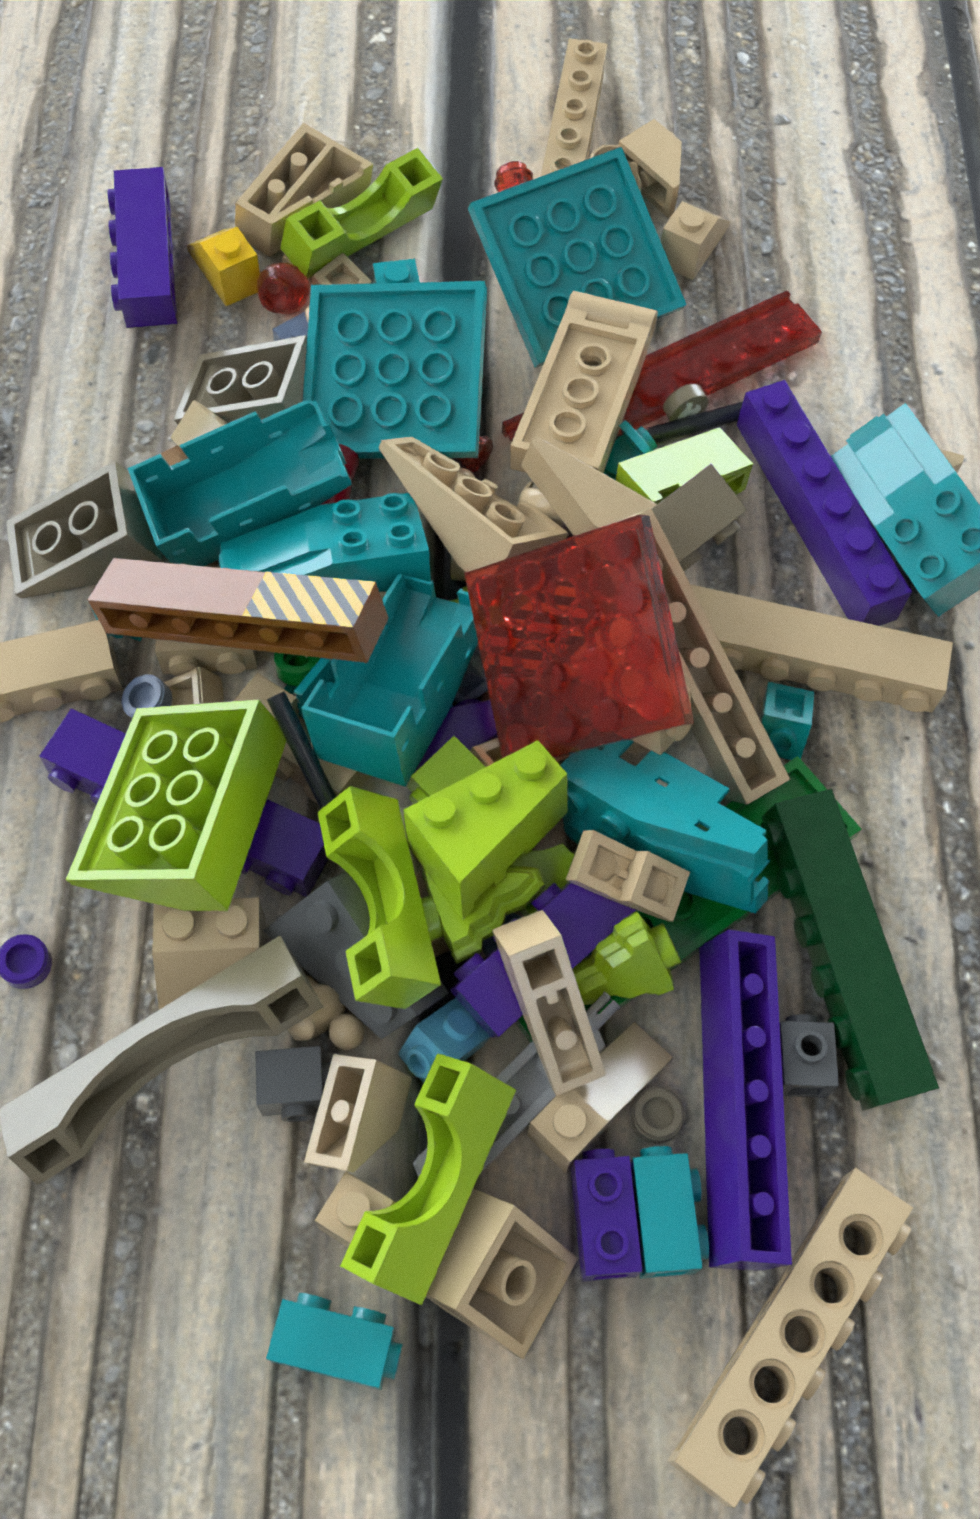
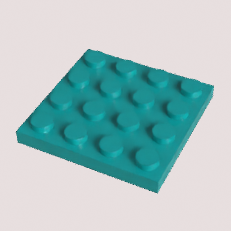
(570, 234)
(398, 363)

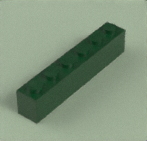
(847, 951)

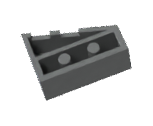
(320, 933)

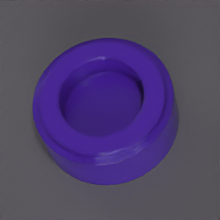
(24, 961)

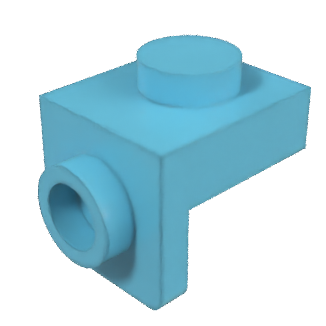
(447, 1032)

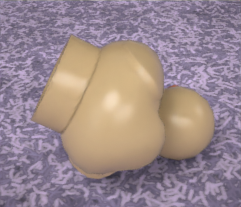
(345, 1029)

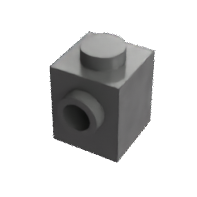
(808, 1057)
(290, 1082)

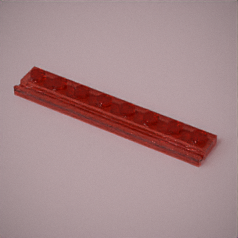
(715, 356)

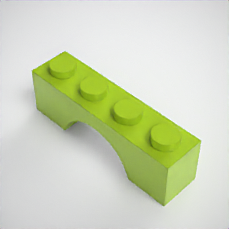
(395, 198)
(455, 763)
(370, 843)
(406, 1241)

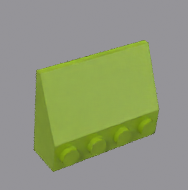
(181, 805)

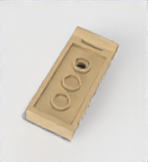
(587, 379)

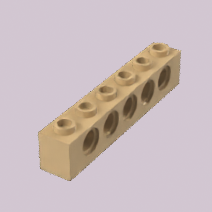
(575, 105)
(701, 1450)

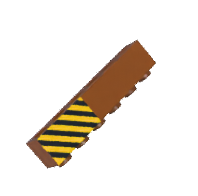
(241, 609)

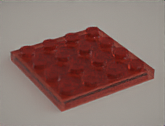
(580, 642)

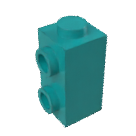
(666, 1213)
(335, 1344)

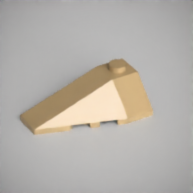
(466, 512)

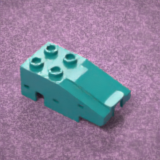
(239, 481)
(916, 505)
(339, 540)
(393, 705)
(645, 816)

